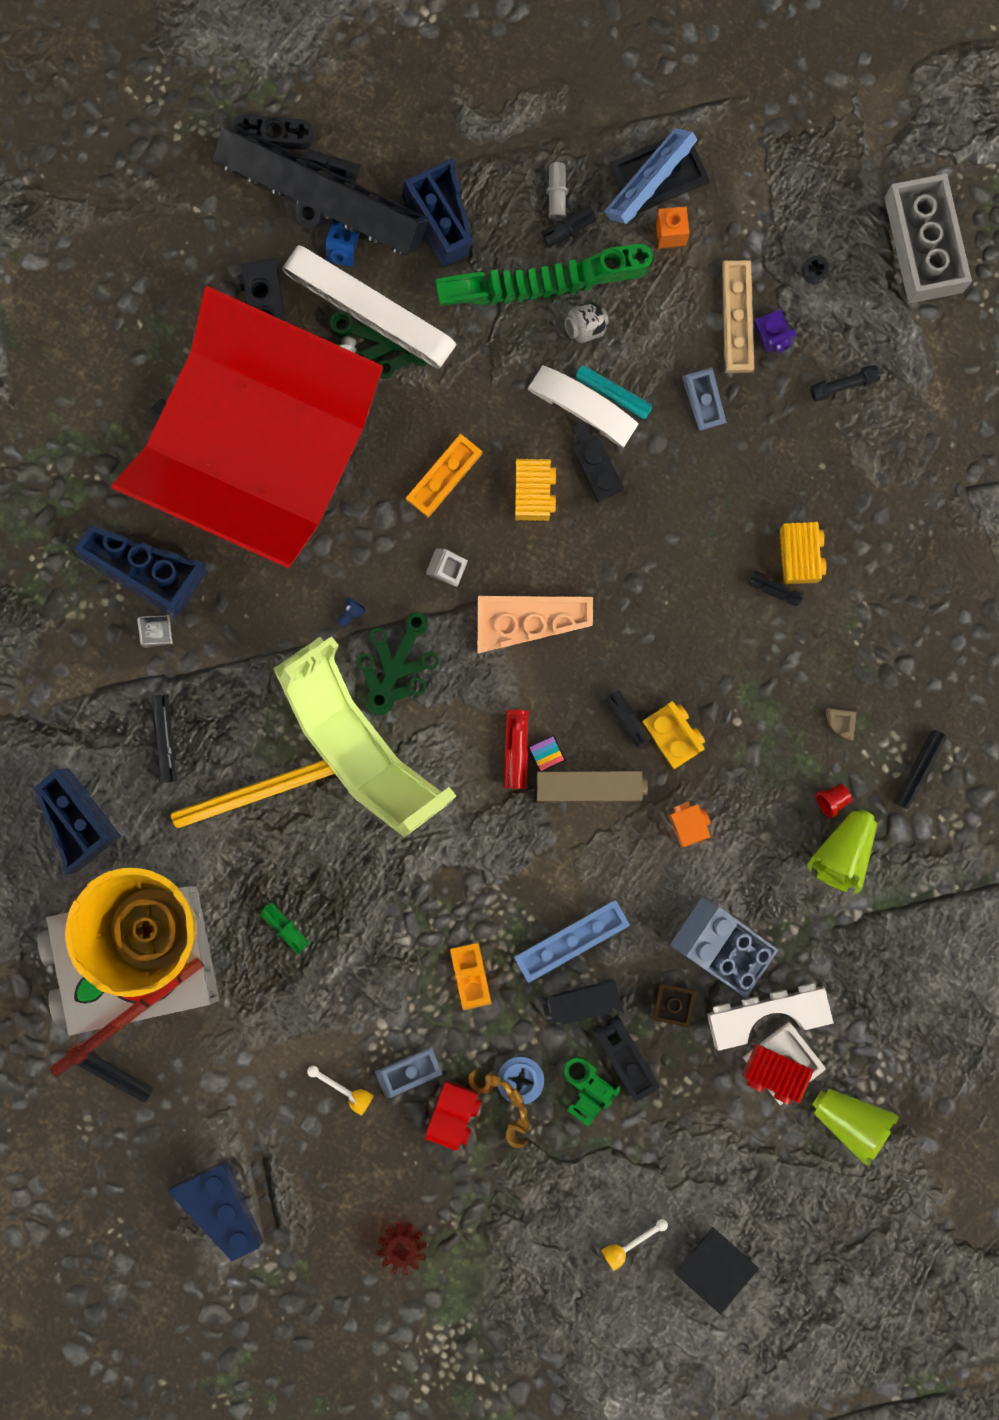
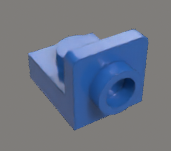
(341, 244)

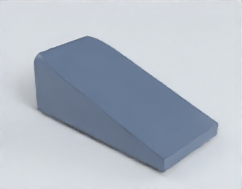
(704, 398)
(408, 1073)

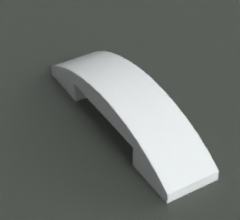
(584, 404)

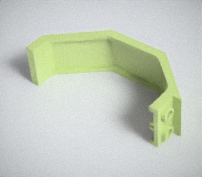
(352, 744)

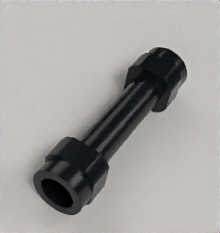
(867, 376)

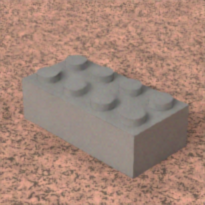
(927, 238)

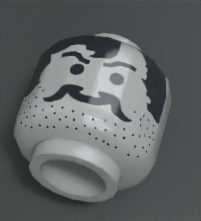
(586, 322)

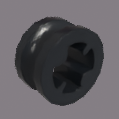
(820, 262)

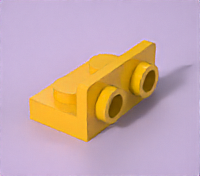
(674, 735)

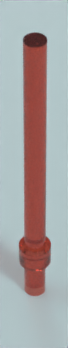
(79, 1052)

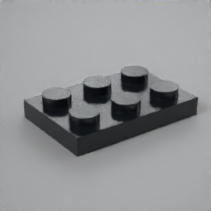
(685, 177)

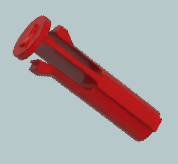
(516, 749)

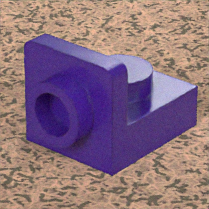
(774, 332)

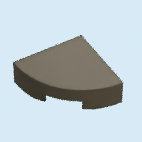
(842, 722)

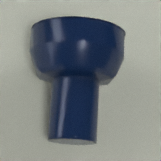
(352, 610)

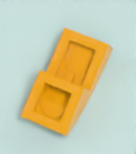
(470, 976)

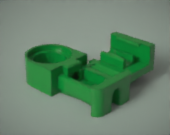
(593, 1093)

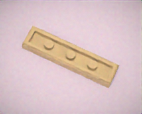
(738, 316)

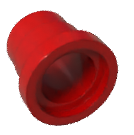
(833, 799)

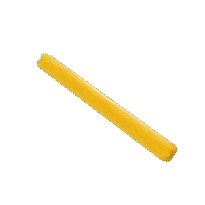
(251, 793)

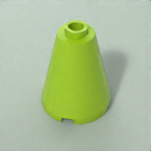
(846, 853)
(855, 1123)

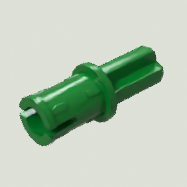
(284, 928)

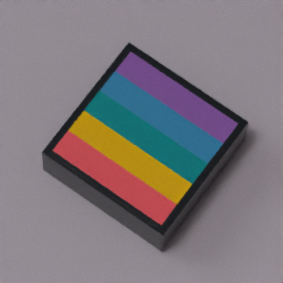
(546, 753)

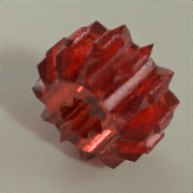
(409, 1241)

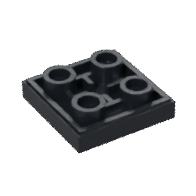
(716, 1270)

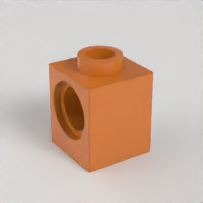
(672, 227)

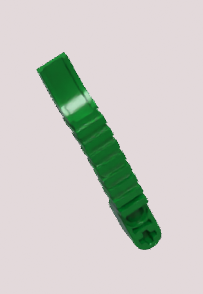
(584, 274)

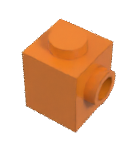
(689, 824)

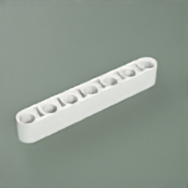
(369, 307)

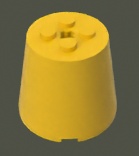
(108, 935)

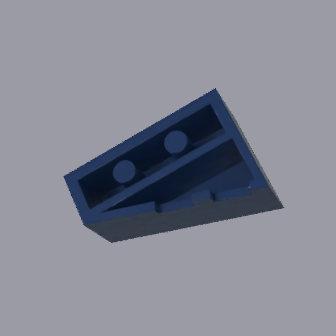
(439, 198)
(75, 820)
(220, 1209)

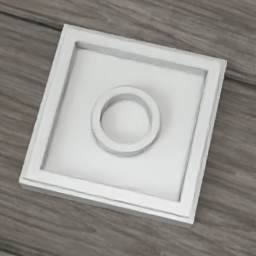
(791, 1045)

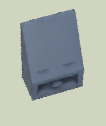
(724, 947)

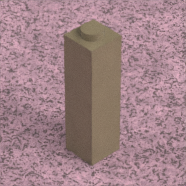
(591, 786)

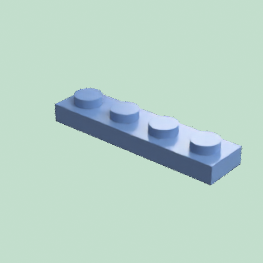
(650, 176)
(571, 941)

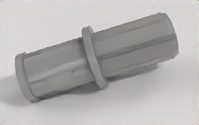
(557, 191)

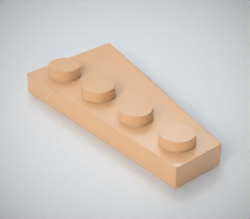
(527, 618)

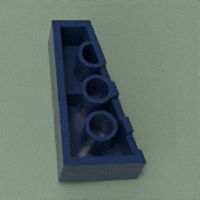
(148, 572)

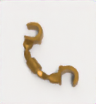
(514, 1096)

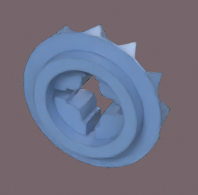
(532, 1072)

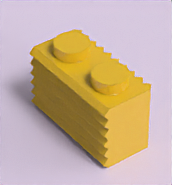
(533, 489)
(802, 553)

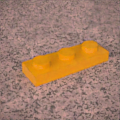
(444, 475)

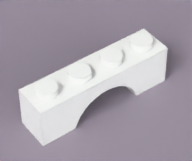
(732, 1025)

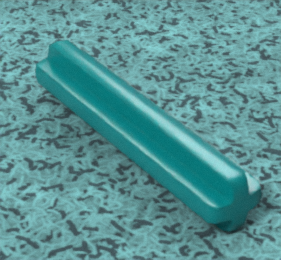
(613, 392)

